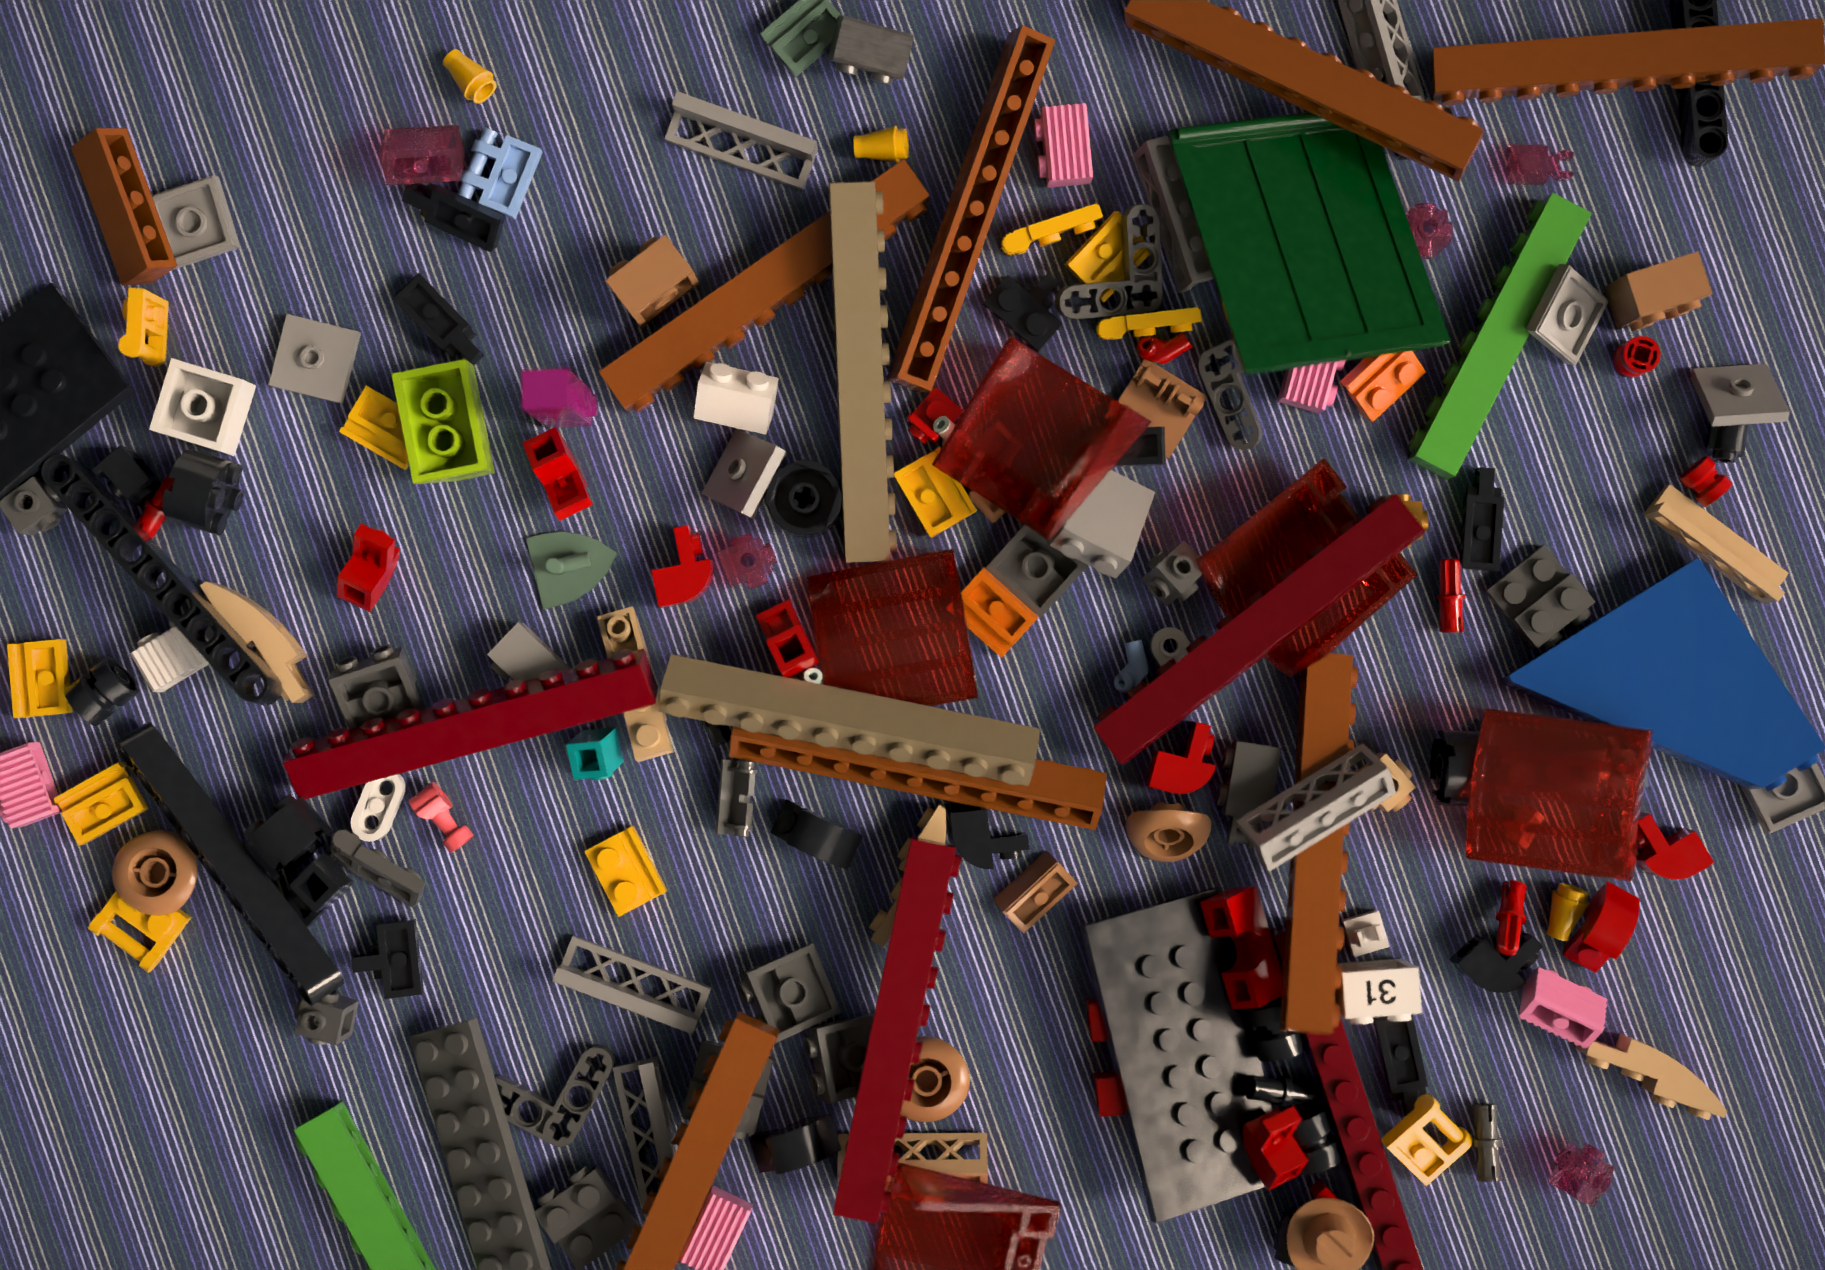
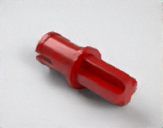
(153, 515)
(1450, 596)
(1510, 917)

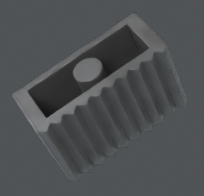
(870, 48)

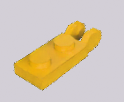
(1049, 230)
(1145, 323)

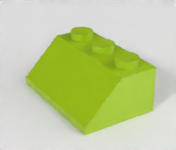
(443, 423)

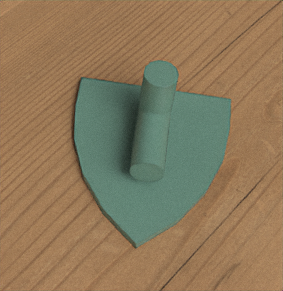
(567, 565)

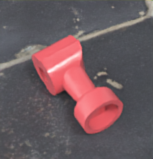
(434, 805)

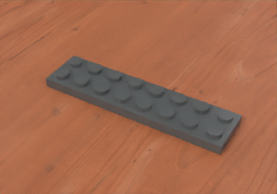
(479, 1148)

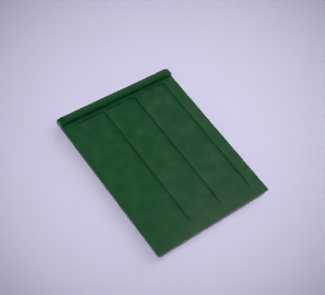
(1306, 242)

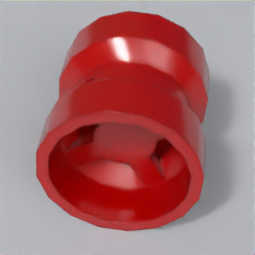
(1628, 360)
(1705, 481)

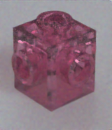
(1440, 229)
(733, 561)
(1582, 1173)

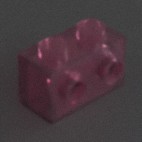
(422, 155)

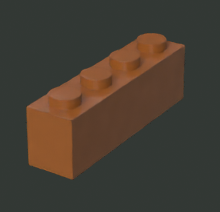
(124, 206)

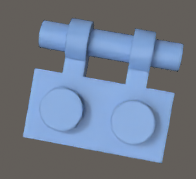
(509, 177)

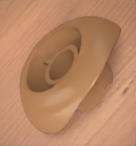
(1167, 832)
(155, 872)
(939, 1084)
(1329, 1236)

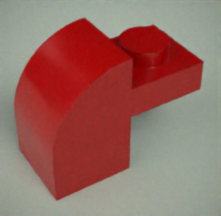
(558, 473)
(369, 567)
(686, 581)
(787, 639)
(1184, 773)
(1670, 857)
(1606, 929)
(1273, 1148)

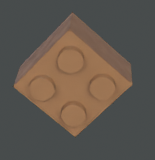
(652, 280)
(1658, 292)

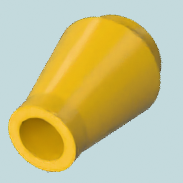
(472, 79)
(885, 145)
(1566, 910)

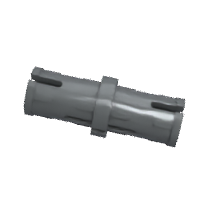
(1486, 1142)

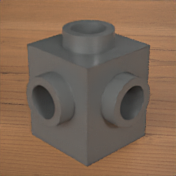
(33, 507)
(1173, 574)
(328, 1020)

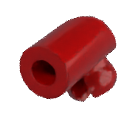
(1162, 351)

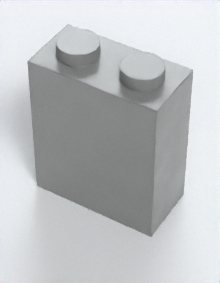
(1106, 525)

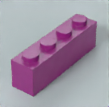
(558, 398)

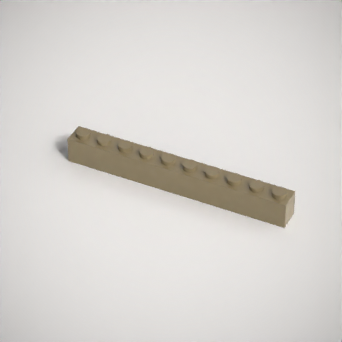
(860, 371)
(849, 720)

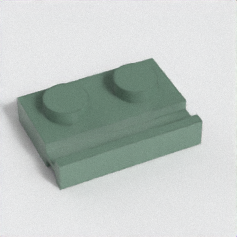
(802, 33)

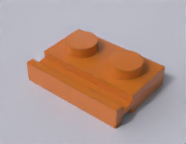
(1381, 381)
(995, 612)

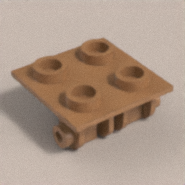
(1163, 401)

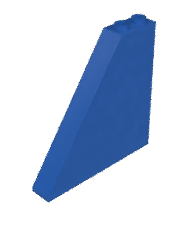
(1689, 673)

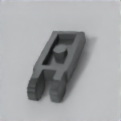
(376, 868)

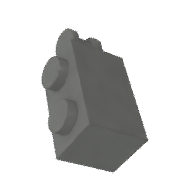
(1248, 784)

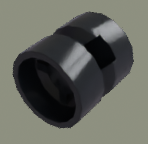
(96, 695)
(1271, 1042)
(1313, 1139)

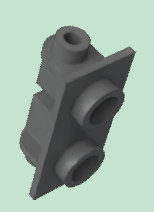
(734, 794)

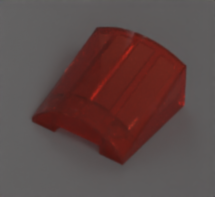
(1037, 439)
(1281, 537)
(895, 630)
(1557, 794)
(961, 1224)

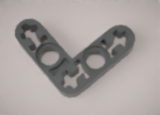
(1133, 277)
(1217, 384)
(550, 1111)

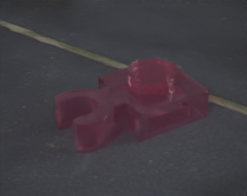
(1532, 165)

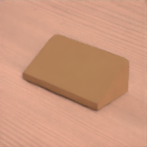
(1035, 891)

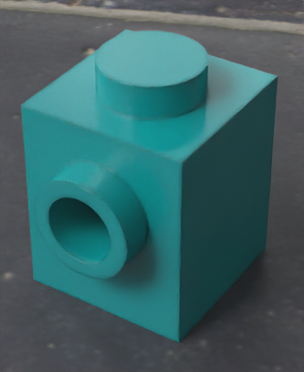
(595, 753)

